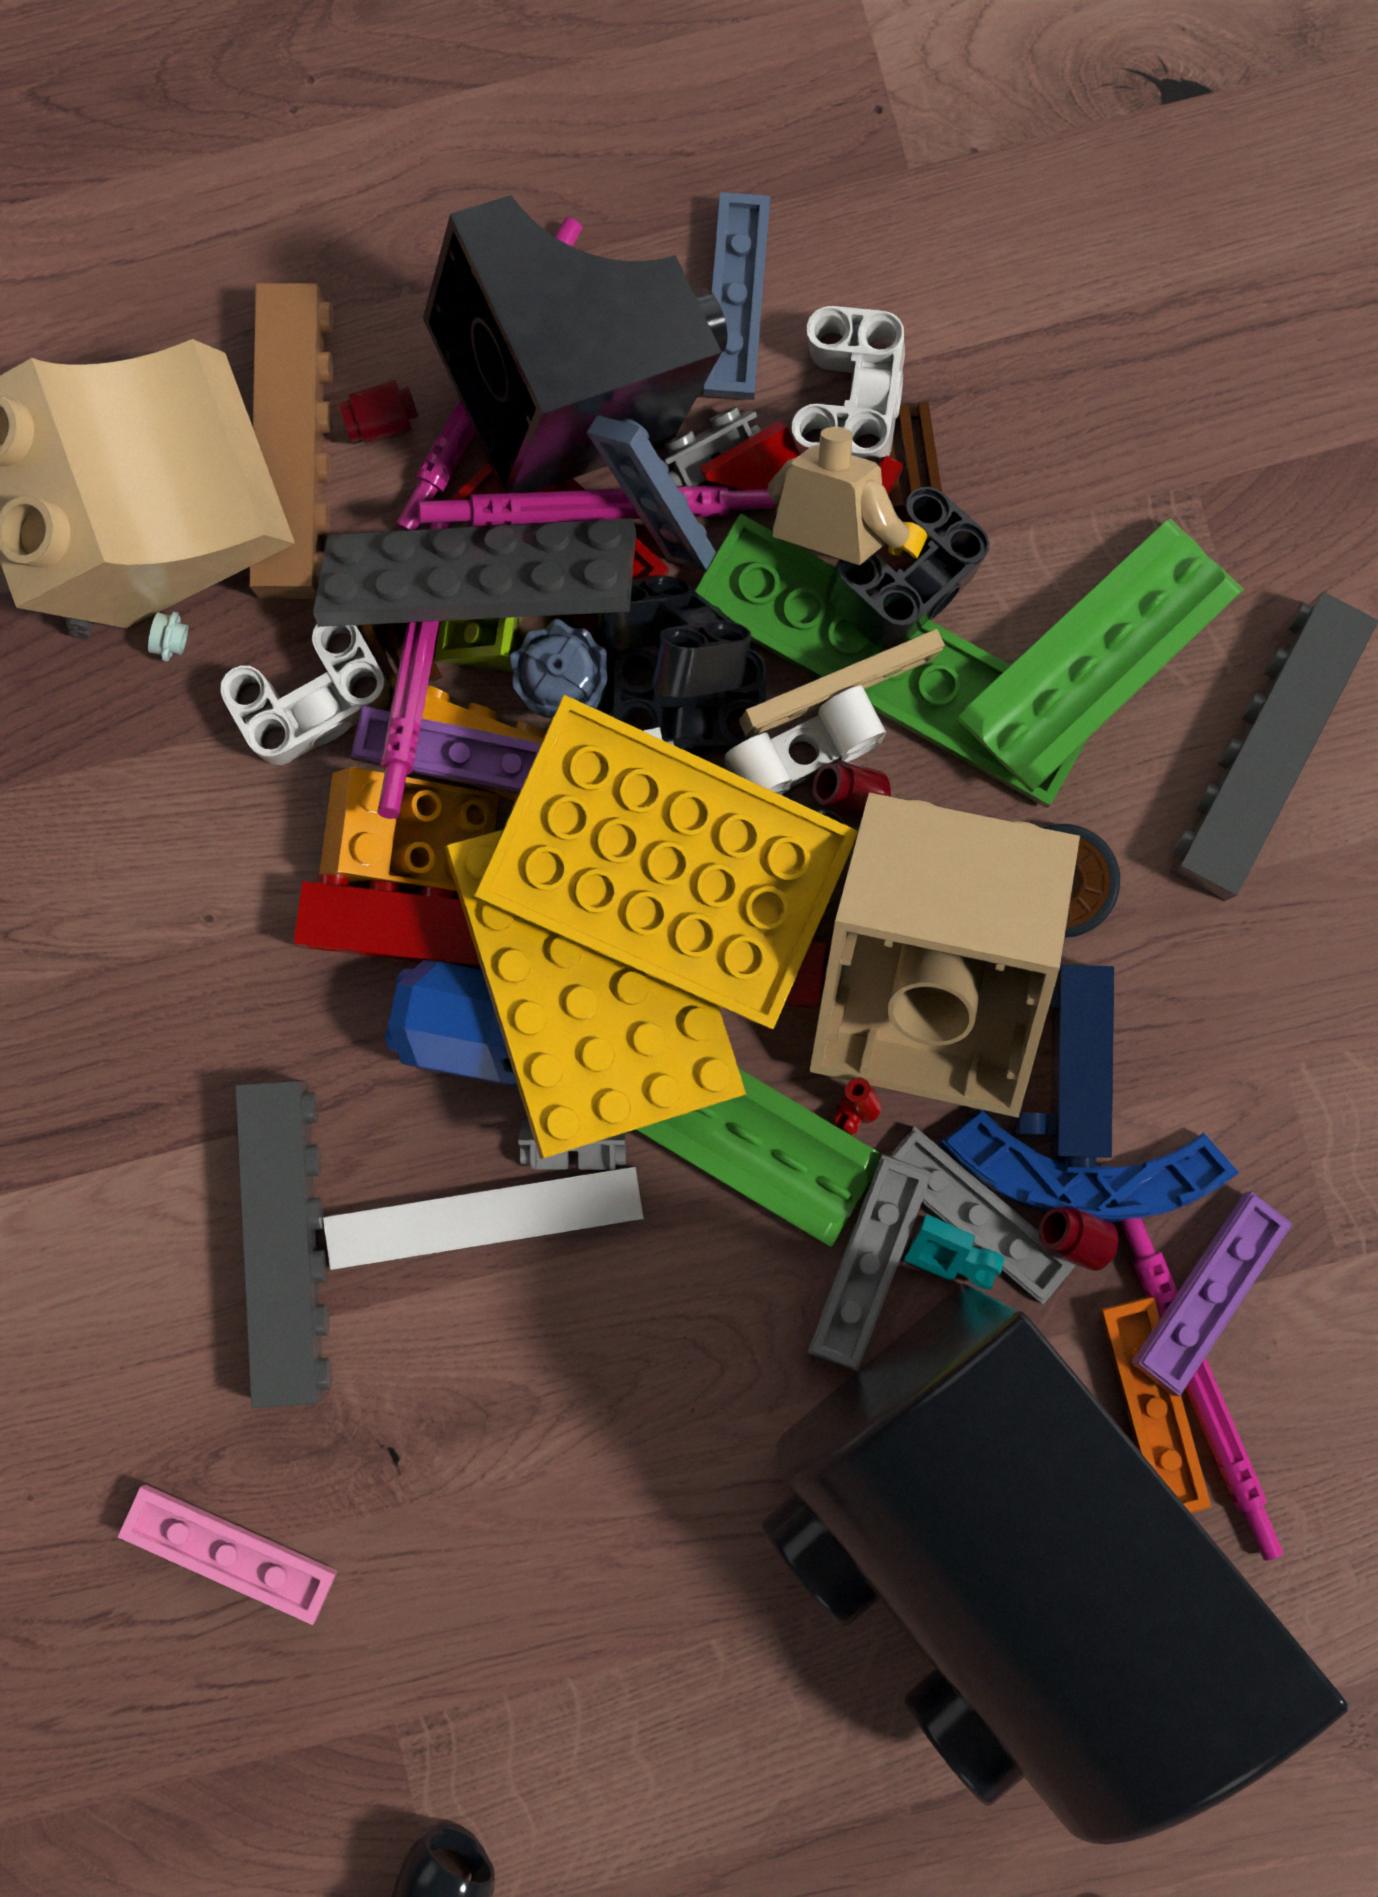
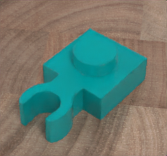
(949, 1251)

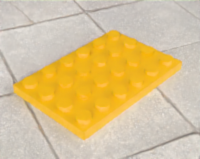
(666, 863)
(586, 1034)

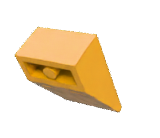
(405, 848)

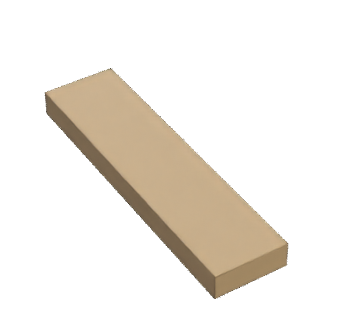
(864, 673)

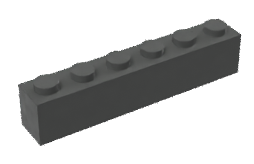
(1273, 745)
(281, 1244)

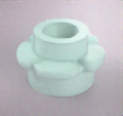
(167, 635)

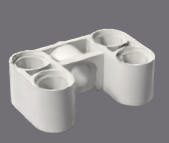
(875, 377)
(314, 711)
(840, 731)

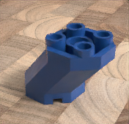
(448, 1024)

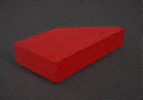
(753, 461)

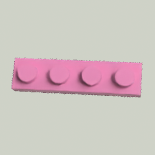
(228, 1554)

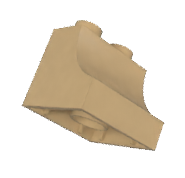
(130, 484)
(945, 953)

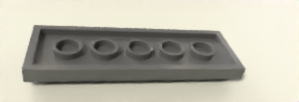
(476, 573)

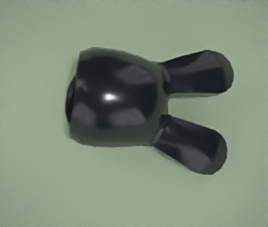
(426, 1877)

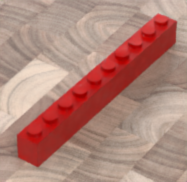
(434, 929)

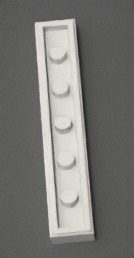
(483, 1218)

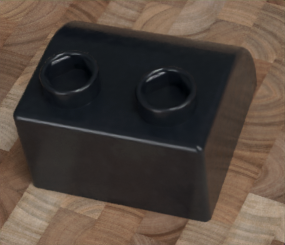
(1045, 1579)

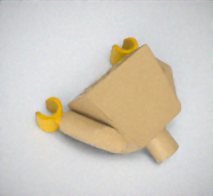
(839, 503)

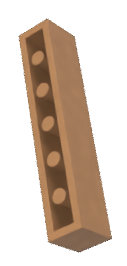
(291, 428)

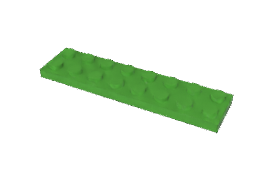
(785, 606)

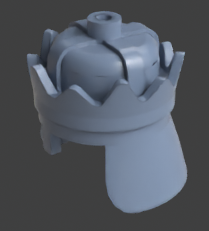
(559, 664)

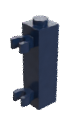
(1079, 1068)

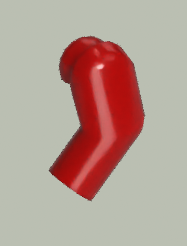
(858, 1106)

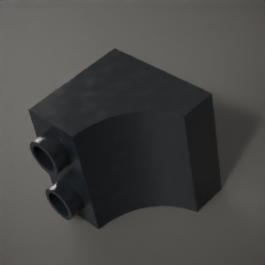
(559, 336)

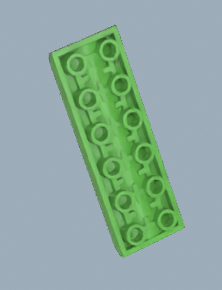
(1099, 655)
(775, 1156)

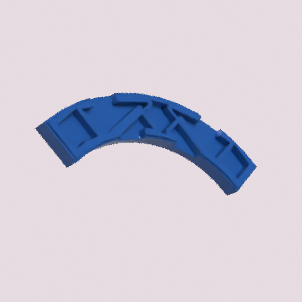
(1103, 1191)

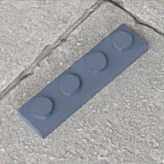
(739, 290)
(652, 491)

